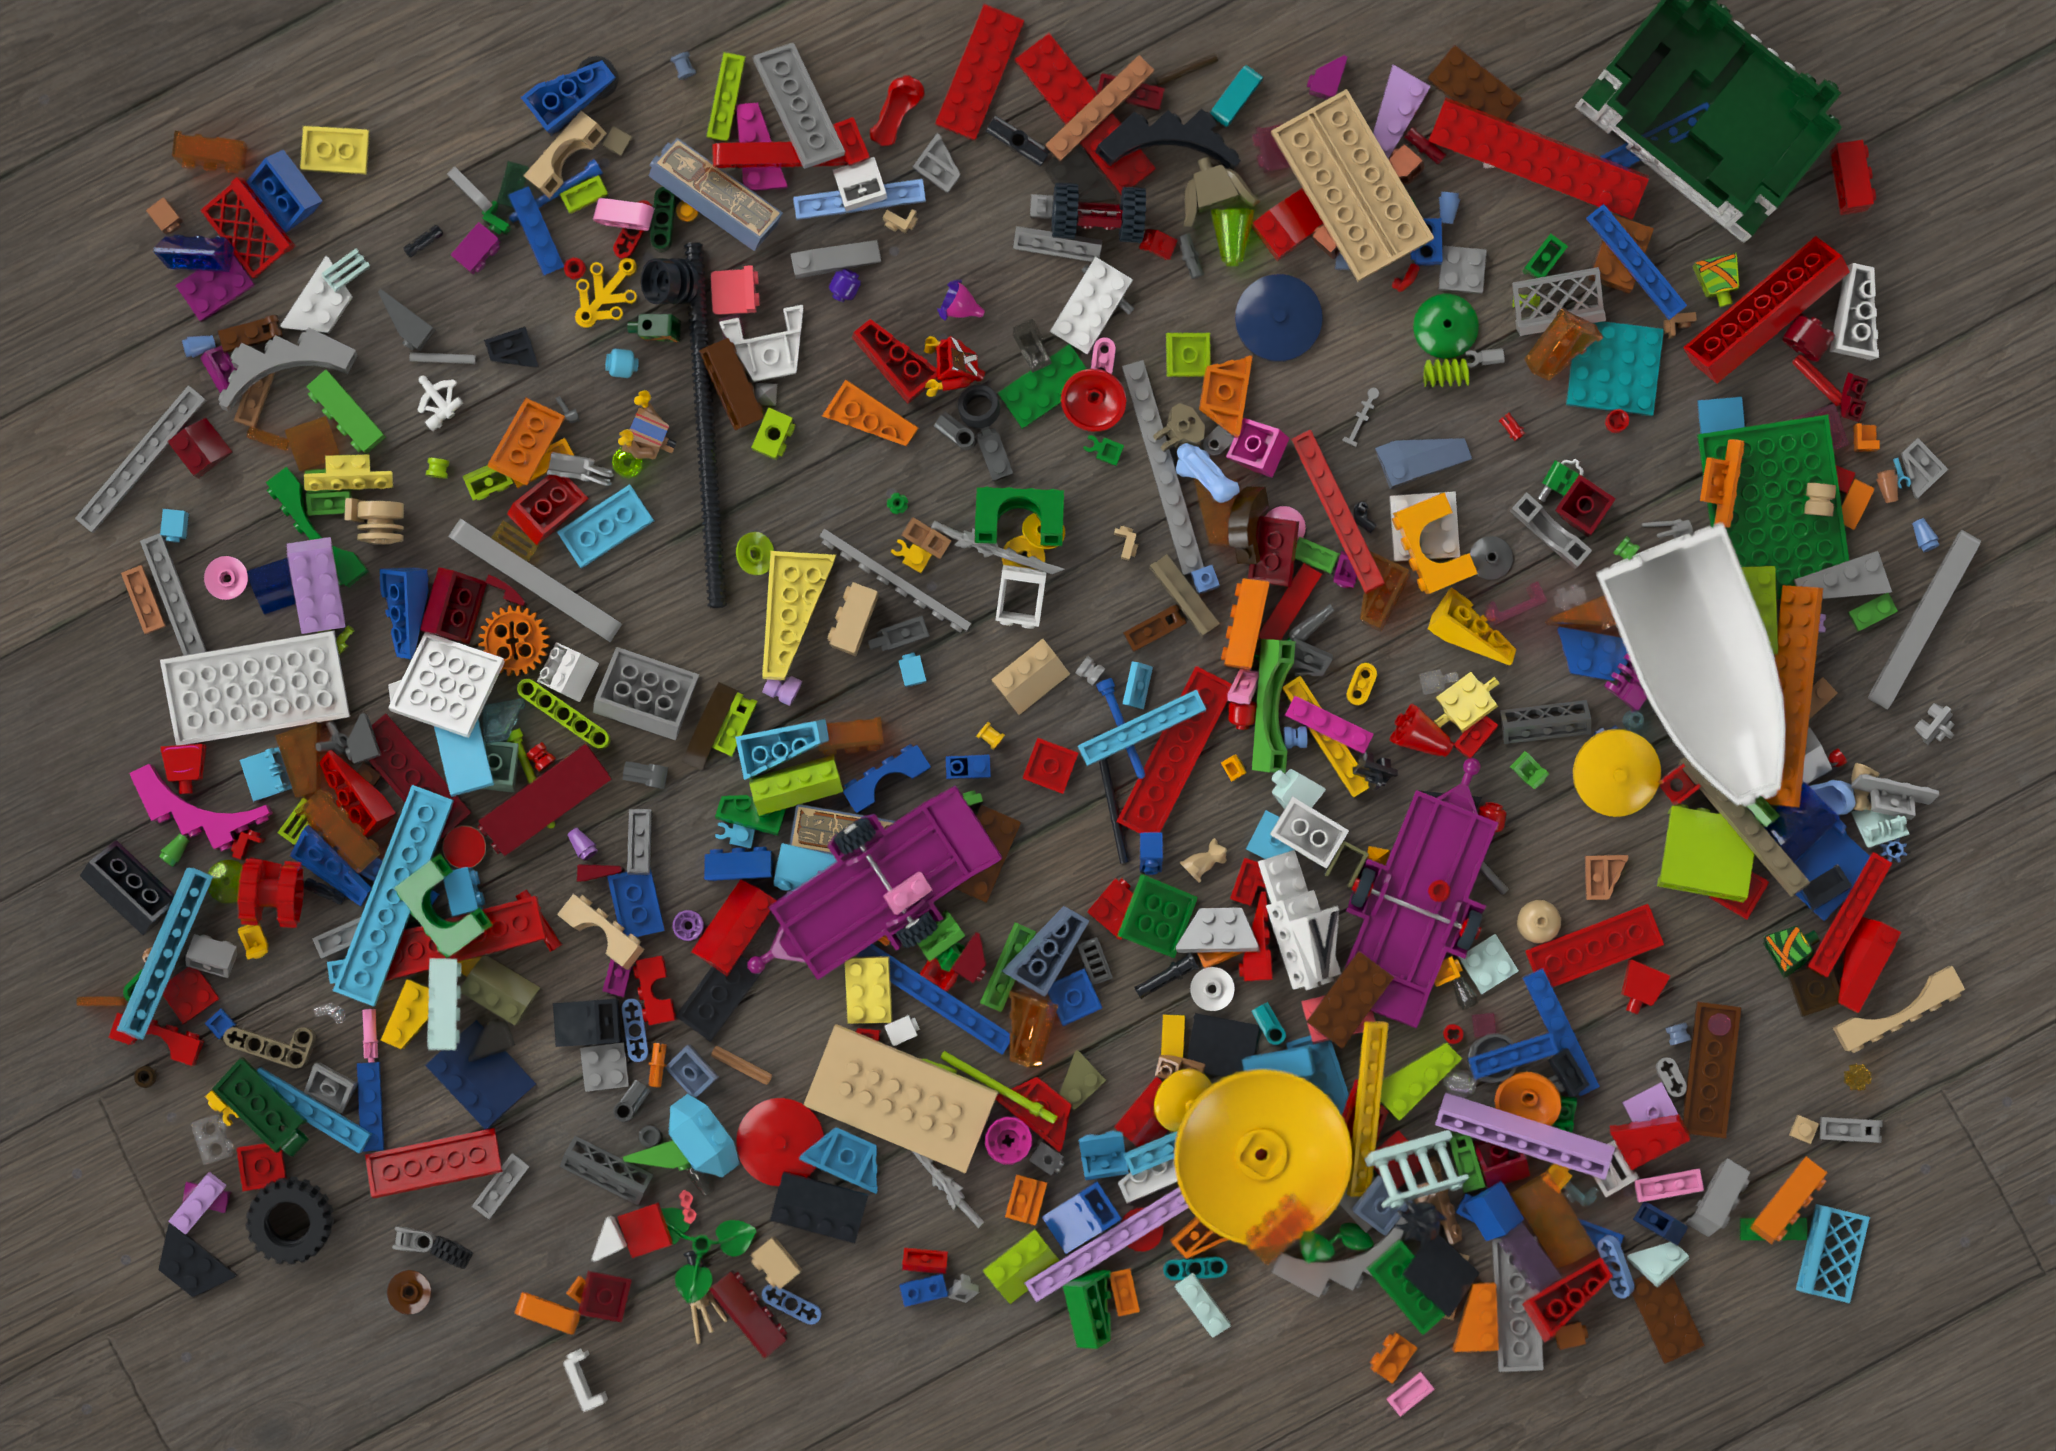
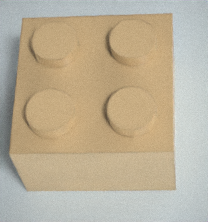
(776, 1263)

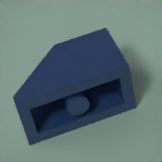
(1660, 1223)

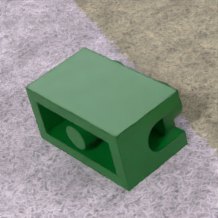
(1545, 257)

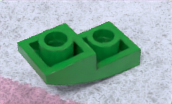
(1566, 1114)

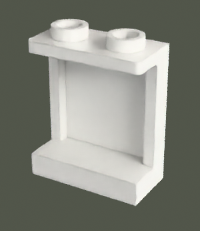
(579, 1382)

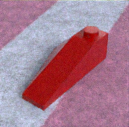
(356, 795)
(1864, 960)
(1257, 964)

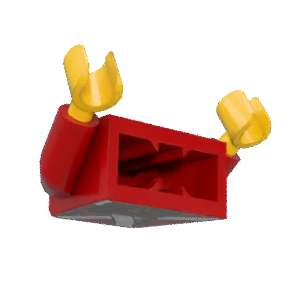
(955, 365)

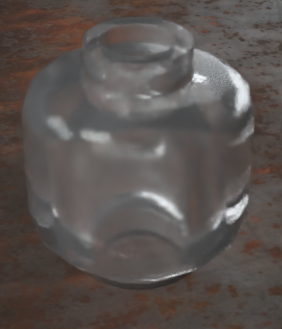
(1460, 1083)

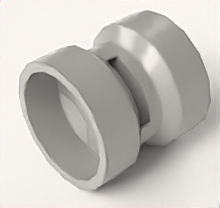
(1089, 670)

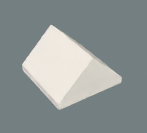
(610, 1239)

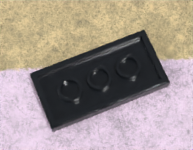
(716, 999)

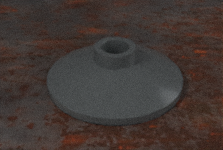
(1491, 569)

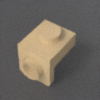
(895, 222)
(1130, 547)

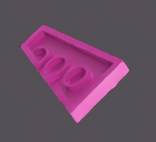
(753, 129)

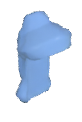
(1197, 464)
(1837, 795)

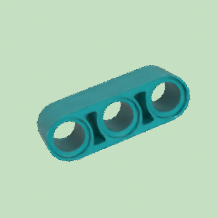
(1236, 95)
(1205, 1263)

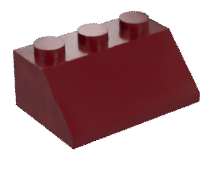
(453, 605)

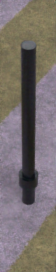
(1113, 810)

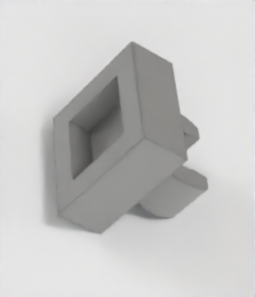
(1041, 206)
(963, 1289)

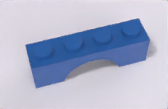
(862, 792)

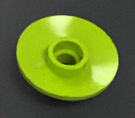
(761, 549)

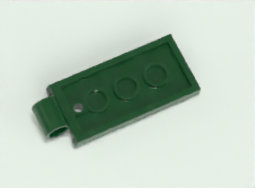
(262, 1107)

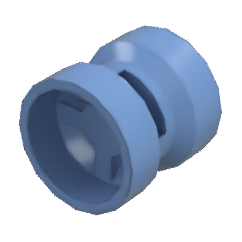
(1290, 737)

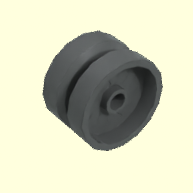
(1486, 1044)

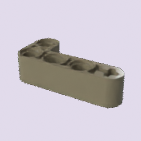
(267, 1044)

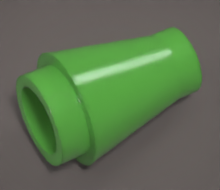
(174, 850)

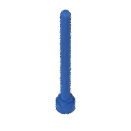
(591, 171)
(1107, 689)

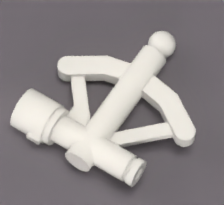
(445, 409)

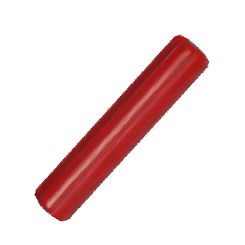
(1818, 379)

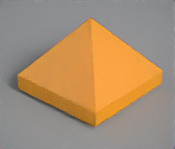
(1234, 767)
(1378, 854)

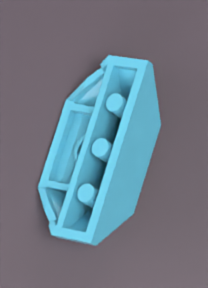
(701, 1137)

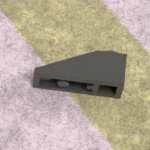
(409, 326)

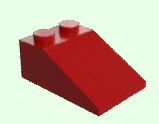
(1287, 224)
(546, 506)

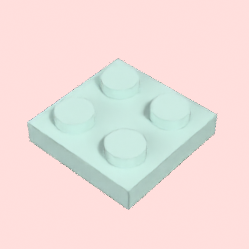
(1488, 964)

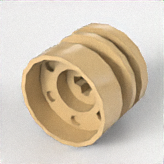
(380, 522)

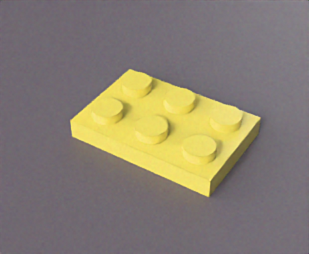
(334, 150)
(868, 990)

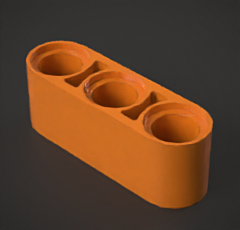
(547, 1313)

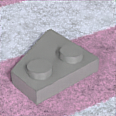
(938, 165)
(1921, 467)

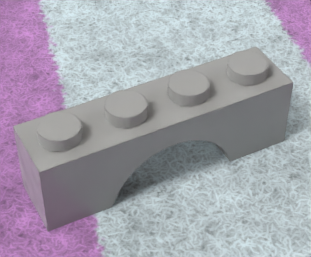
(1549, 531)

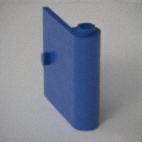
(1829, 850)

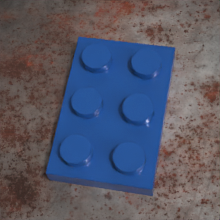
(636, 903)

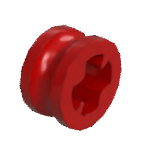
(1452, 1040)

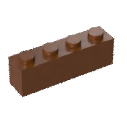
(731, 383)

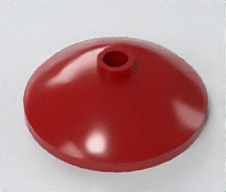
(1089, 411)

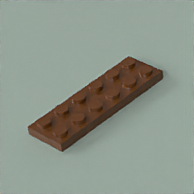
(1710, 1072)

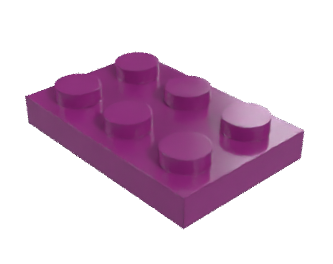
(212, 290)

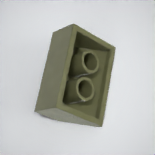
(499, 989)

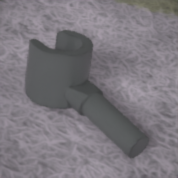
(572, 415)

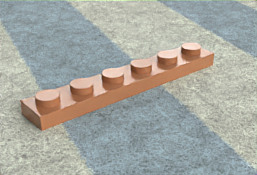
(1099, 108)

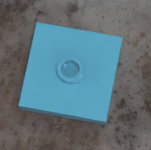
(1265, 844)

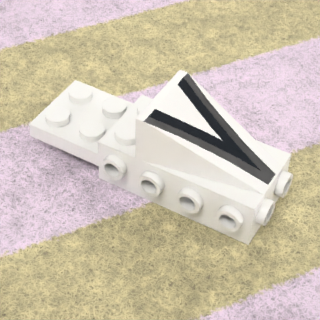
(1302, 930)

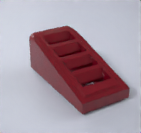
(591, 872)

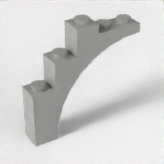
(253, 365)
(1347, 1272)

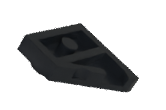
(512, 348)

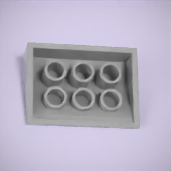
(645, 693)

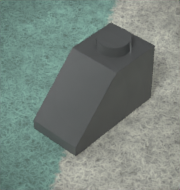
(362, 741)

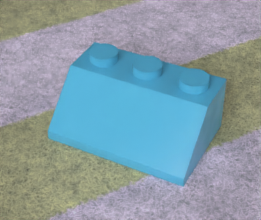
(798, 866)

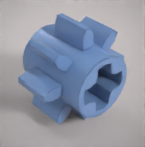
(1898, 846)

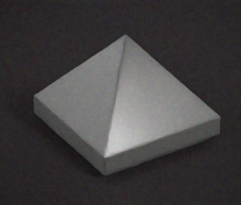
(766, 393)

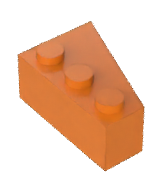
(1479, 1320)

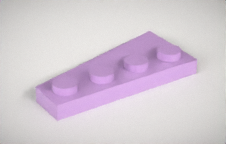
(1398, 107)

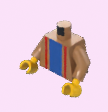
(646, 432)

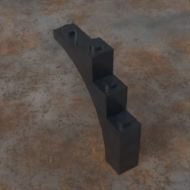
(1167, 130)

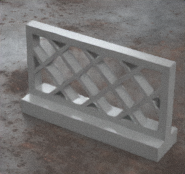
(1539, 323)

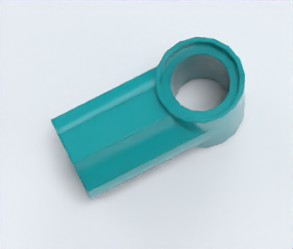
(1268, 1021)

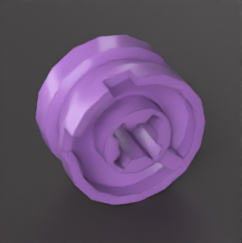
(679, 925)

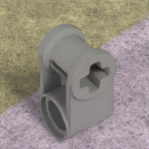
(409, 1239)

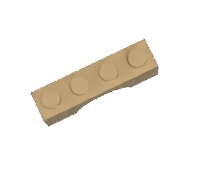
(579, 134)
(620, 947)

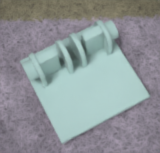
(1879, 827)

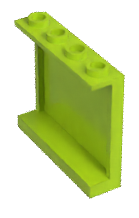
(1705, 855)

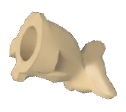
(1861, 797)
(1201, 862)

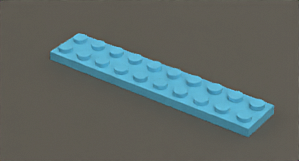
(385, 912)

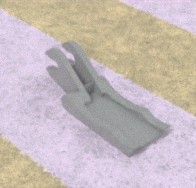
(578, 468)

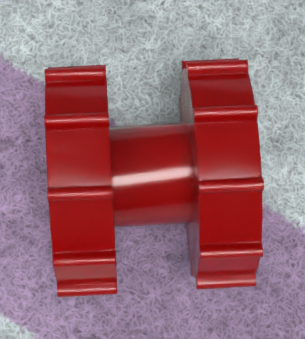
(281, 893)

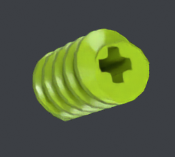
(1446, 372)

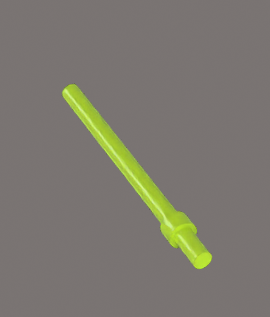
(1035, 1108)

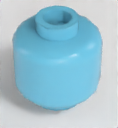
(621, 363)

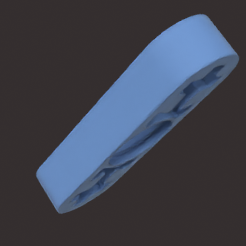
(631, 1047)
(1618, 1257)
(803, 1317)

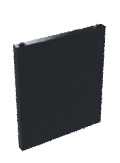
(1221, 1044)
(1441, 1274)

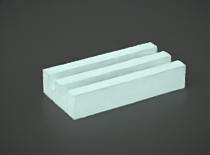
(359, 259)

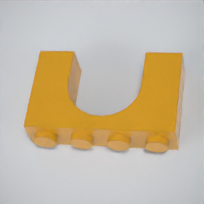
(1411, 523)

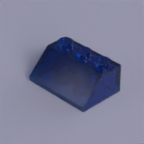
(195, 253)
(273, 585)
(1803, 825)

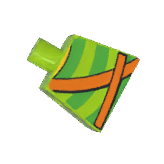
(1718, 277)

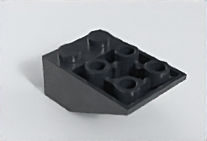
(587, 1022)

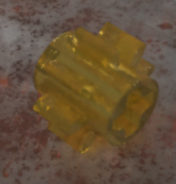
(1857, 1077)

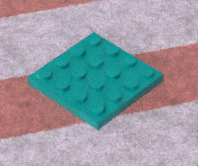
(1617, 370)

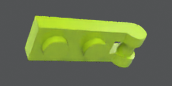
(734, 724)

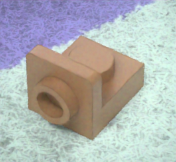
(1683, 320)

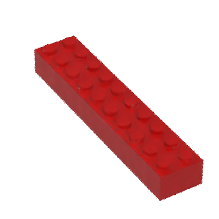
(1539, 158)

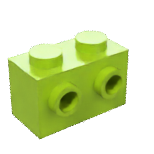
(485, 481)

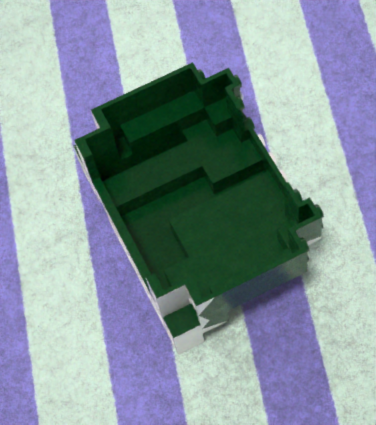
(1760, 120)

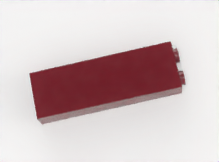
(544, 800)

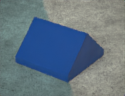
(1494, 1211)

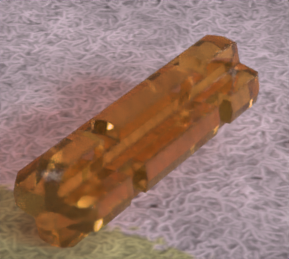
(267, 438)

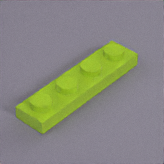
(726, 97)

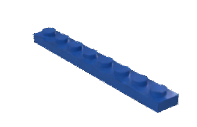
(943, 1002)

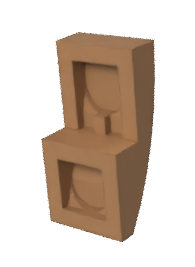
(926, 538)

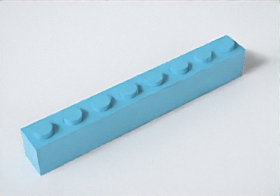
(164, 953)

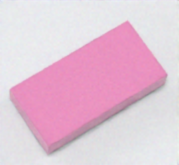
(1410, 1394)

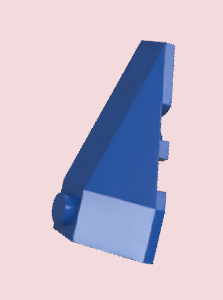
(563, 98)

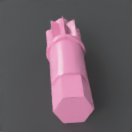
(370, 1041)

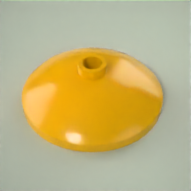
(1177, 1096)

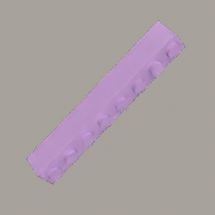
(1525, 1136)

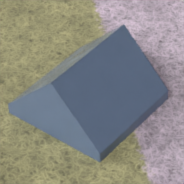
(691, 1071)

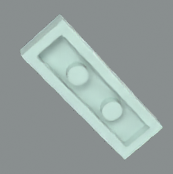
(1202, 1305)

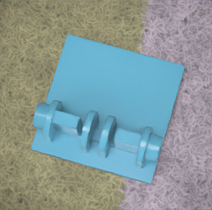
(265, 774)

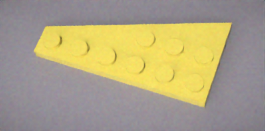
(792, 597)

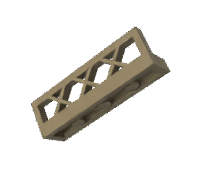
(1184, 595)

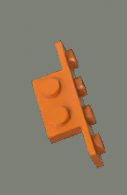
(1721, 481)

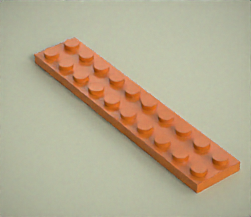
(1795, 669)

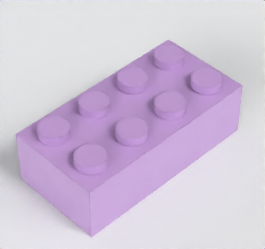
(316, 585)

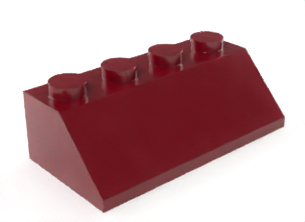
(748, 1313)

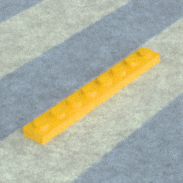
(1367, 1106)

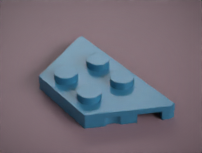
(845, 1157)

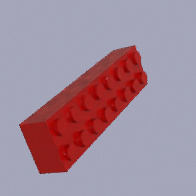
(1766, 309)

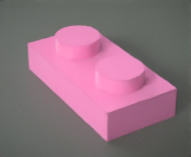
(1243, 686)
(907, 893)

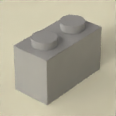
(211, 955)

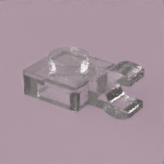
(1434, 681)

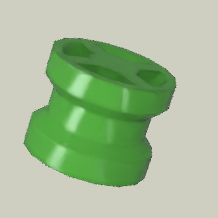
(1626, 549)

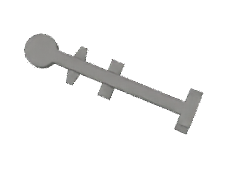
(1373, 393)

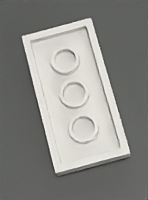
(1091, 305)

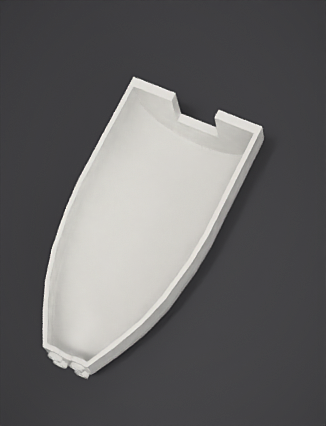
(1703, 658)

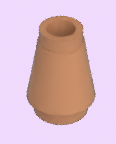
(1888, 485)

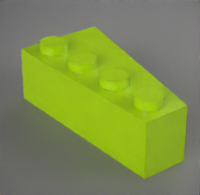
(1412, 1082)

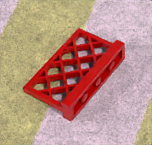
(261, 215)

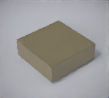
(617, 141)

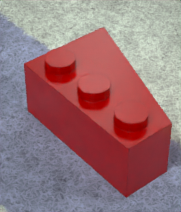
(1649, 1139)

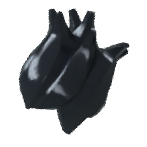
(1421, 1222)

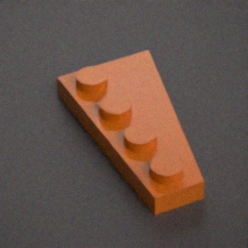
(862, 411)

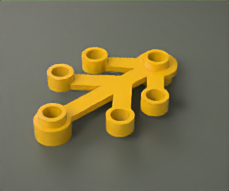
(605, 295)

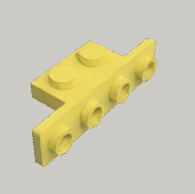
(348, 473)

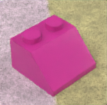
(1258, 447)

